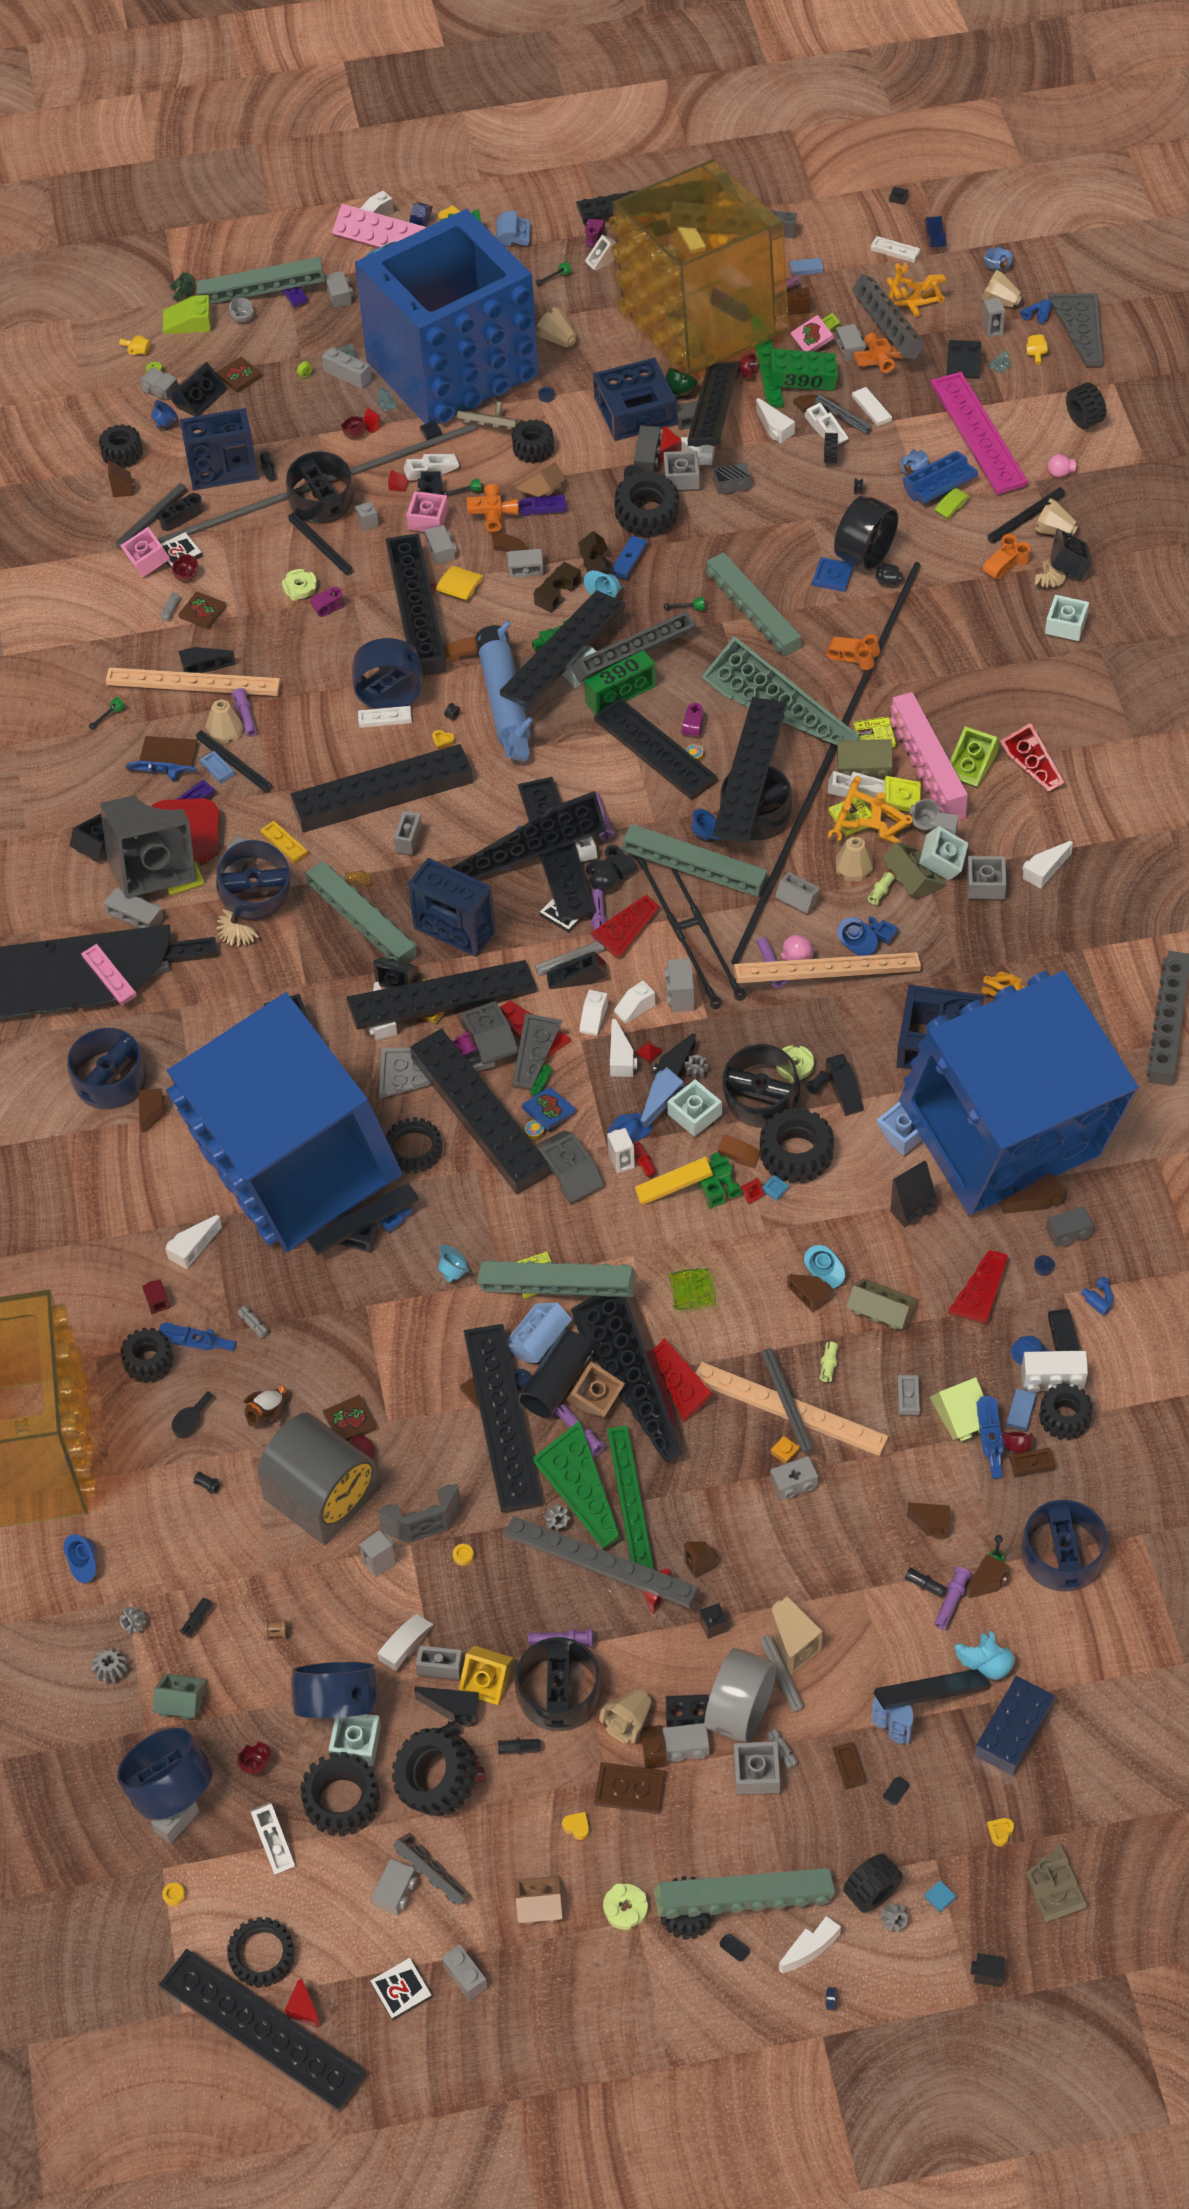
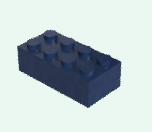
(1014, 1725)

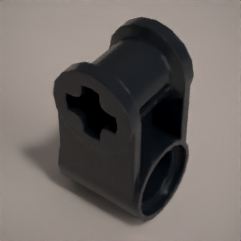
(624, 864)

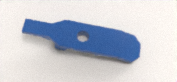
(173, 769)
(184, 1337)
(989, 1423)

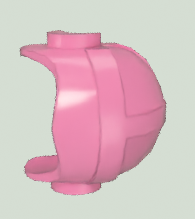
(797, 948)

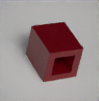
(156, 1296)

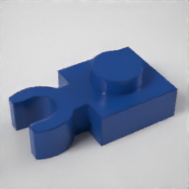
(883, 930)
(395, 1219)

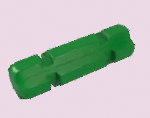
(541, 1080)

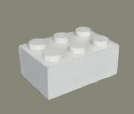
(1048, 1369)

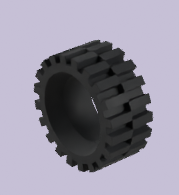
(334, 1770)

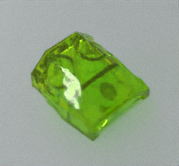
(690, 1288)

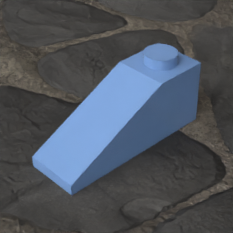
(663, 1089)

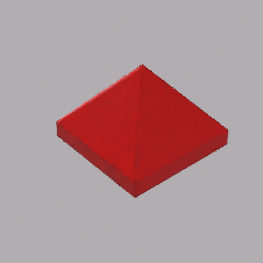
(648, 1051)
(752, 1190)

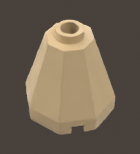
(1001, 287)
(556, 328)
(1055, 517)
(224, 722)
(854, 860)
(626, 1715)

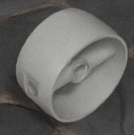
(740, 1695)

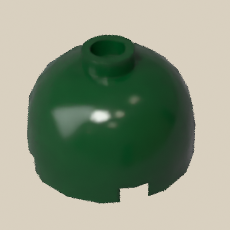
(680, 383)

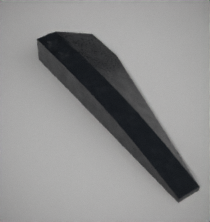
(550, 831)
(626, 1352)

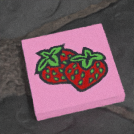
(812, 334)

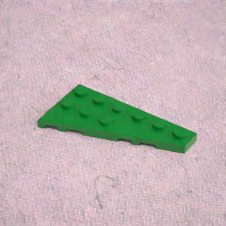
(574, 1475)

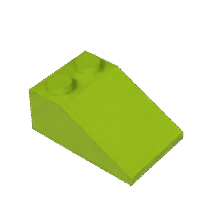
(188, 316)
(974, 755)

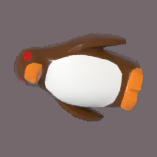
(265, 1405)

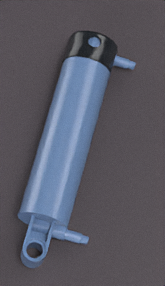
(498, 668)

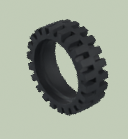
(415, 1127)
(247, 1930)

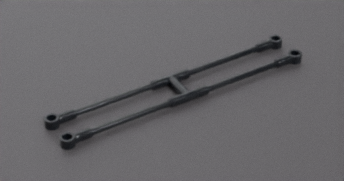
(697, 919)

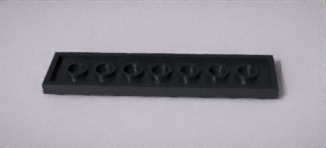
(655, 748)

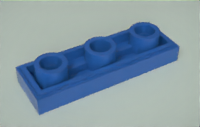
(629, 556)

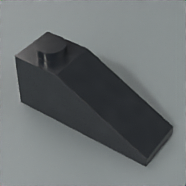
(205, 659)
(578, 972)
(676, 1057)
(843, 1084)
(452, 1704)

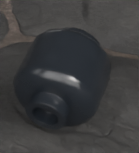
(888, 575)

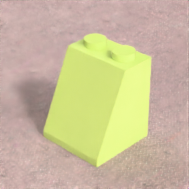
(959, 1408)

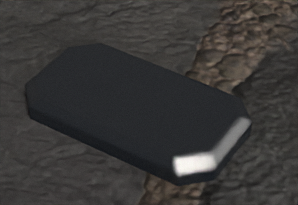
(896, 1791)
(734, 1947)

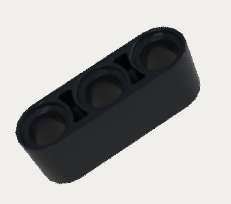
(180, 512)
(1062, 1330)

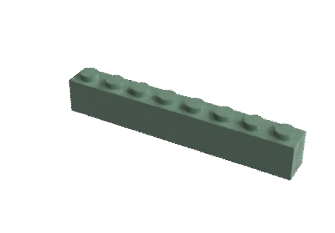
(262, 280)
(753, 604)
(694, 860)
(360, 913)
(557, 1278)
(744, 1893)

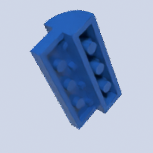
(939, 477)

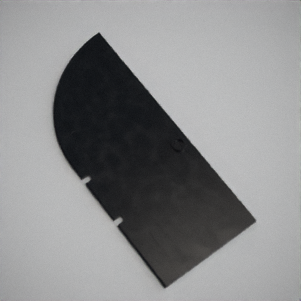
(55, 975)

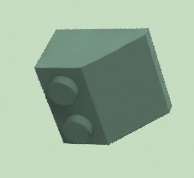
(178, 1696)

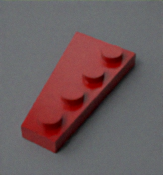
(623, 928)
(515, 1017)
(981, 1289)
(681, 1380)

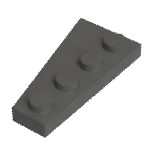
(534, 1046)
(432, 1869)

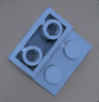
(512, 229)
(897, 1720)

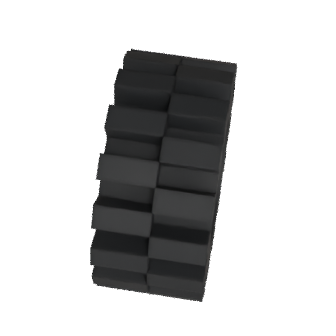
(831, 448)

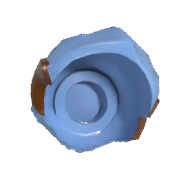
(998, 258)
(914, 461)

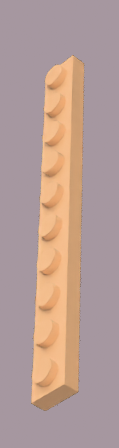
(192, 681)
(827, 967)
(811, 1416)

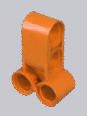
(1007, 557)
(854, 650)

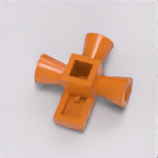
(879, 353)
(492, 507)

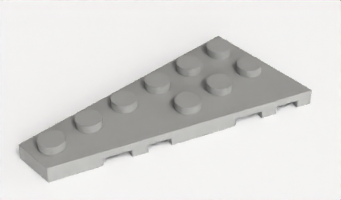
(401, 1074)

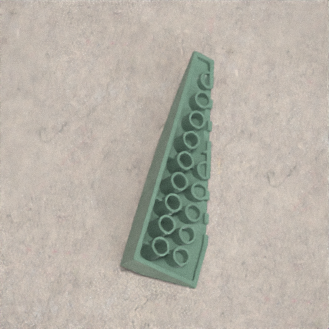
(743, 674)

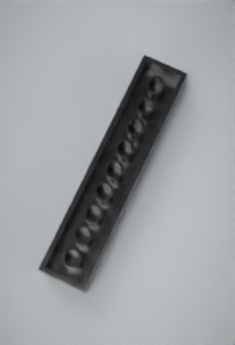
(416, 601)
(381, 788)
(479, 1111)

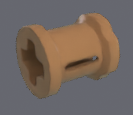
(275, 1629)

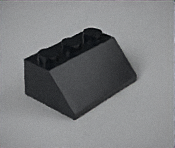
(197, 390)

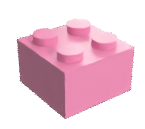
(426, 511)
(145, 552)

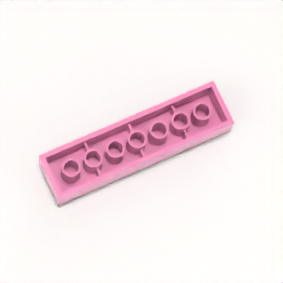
(927, 755)

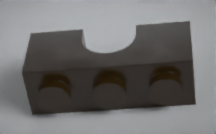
(591, 550)
(548, 594)

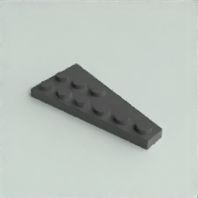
(1081, 321)

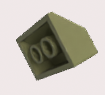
(865, 757)
(916, 878)
(881, 1303)

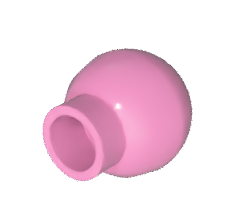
(1061, 465)

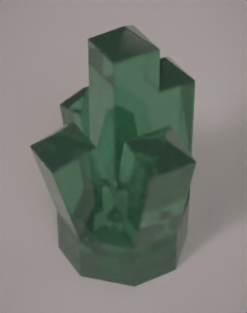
(184, 282)

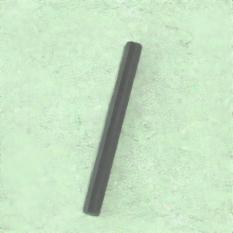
(151, 515)
(787, 1400)

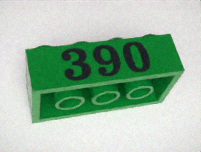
(802, 369)
(621, 680)

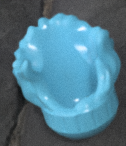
(987, 1657)

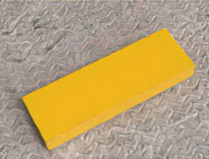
(284, 842)

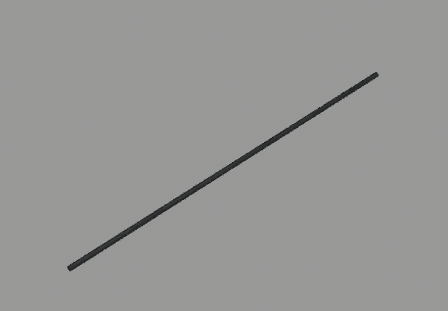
(812, 792)

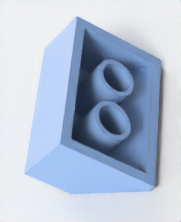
(899, 1129)
(538, 1332)

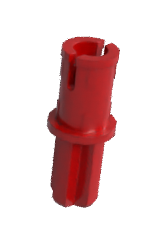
(643, 1160)

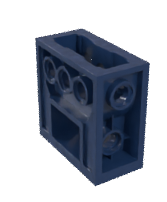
(635, 401)
(207, 449)
(452, 907)
(923, 1006)

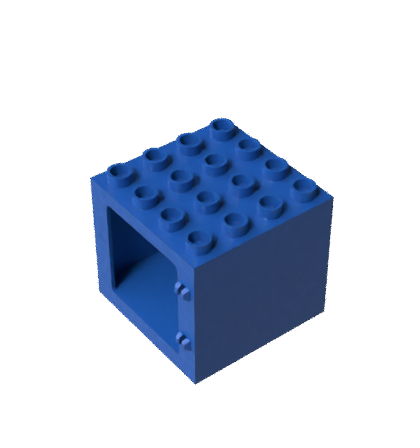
(448, 317)
(1016, 1090)
(282, 1123)

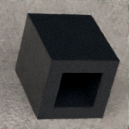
(713, 1620)
(988, 1969)

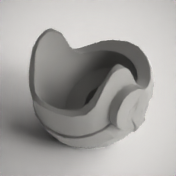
(923, 813)

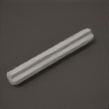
(556, 962)
(782, 1674)

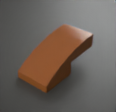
(460, 648)
(741, 1151)

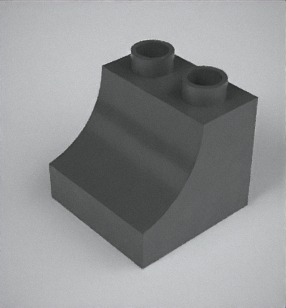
(147, 846)

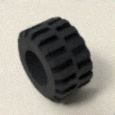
(1086, 405)
(532, 441)
(121, 445)
(149, 1368)
(1065, 1425)
(873, 1882)
(688, 1925)

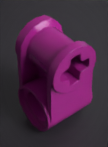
(594, 230)
(327, 602)
(693, 720)
(465, 1043)

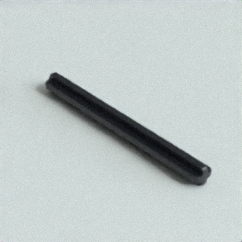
(1025, 515)
(324, 547)
(234, 761)

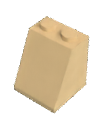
(795, 1634)

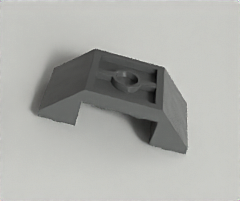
(489, 1032)
(570, 1165)
(423, 1523)

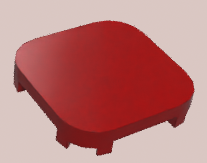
(203, 822)

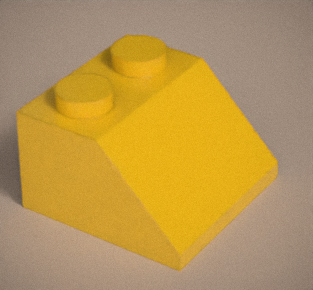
(486, 1673)

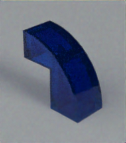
(420, 214)
(934, 232)

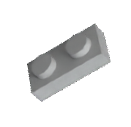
(908, 1395)

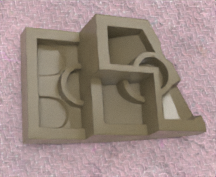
(1055, 1886)

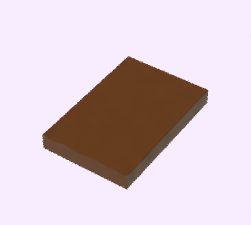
(169, 750)
(629, 1788)

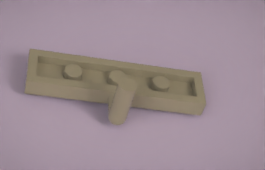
(496, 420)

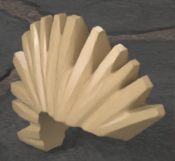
(1051, 576)
(231, 932)

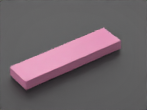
(109, 974)

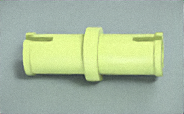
(881, 888)
(828, 1361)

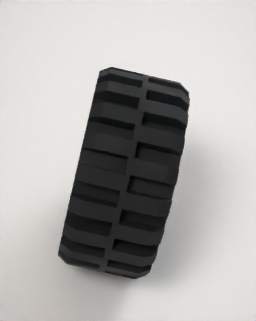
(646, 486)
(802, 1125)
(411, 1767)

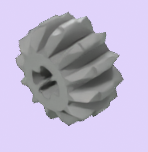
(109, 1665)

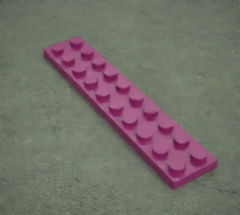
(979, 433)

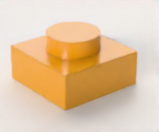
(785, 1450)

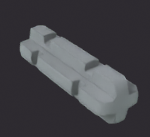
(170, 606)
(253, 1322)
(783, 1749)

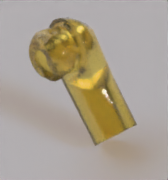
(359, 876)

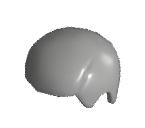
(241, 309)

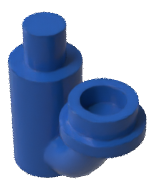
(1043, 311)
(1100, 1304)

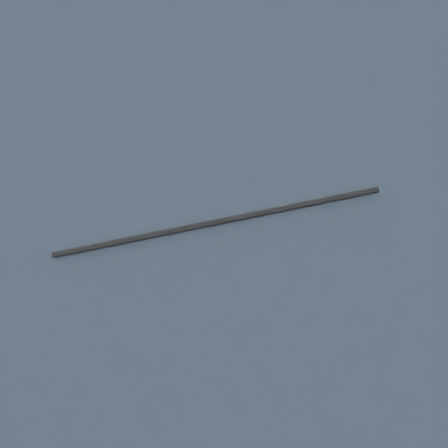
(305, 488)

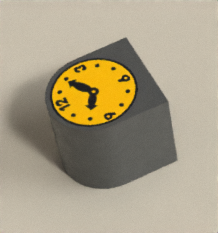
(315, 1476)

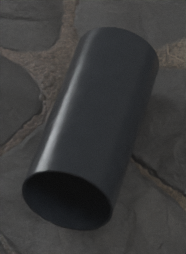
(556, 1374)

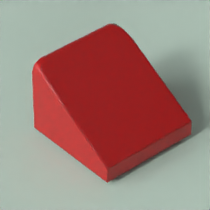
(372, 420)
(397, 481)

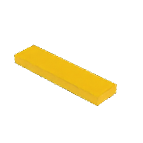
(674, 1180)

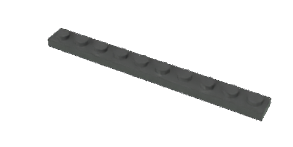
(601, 1562)

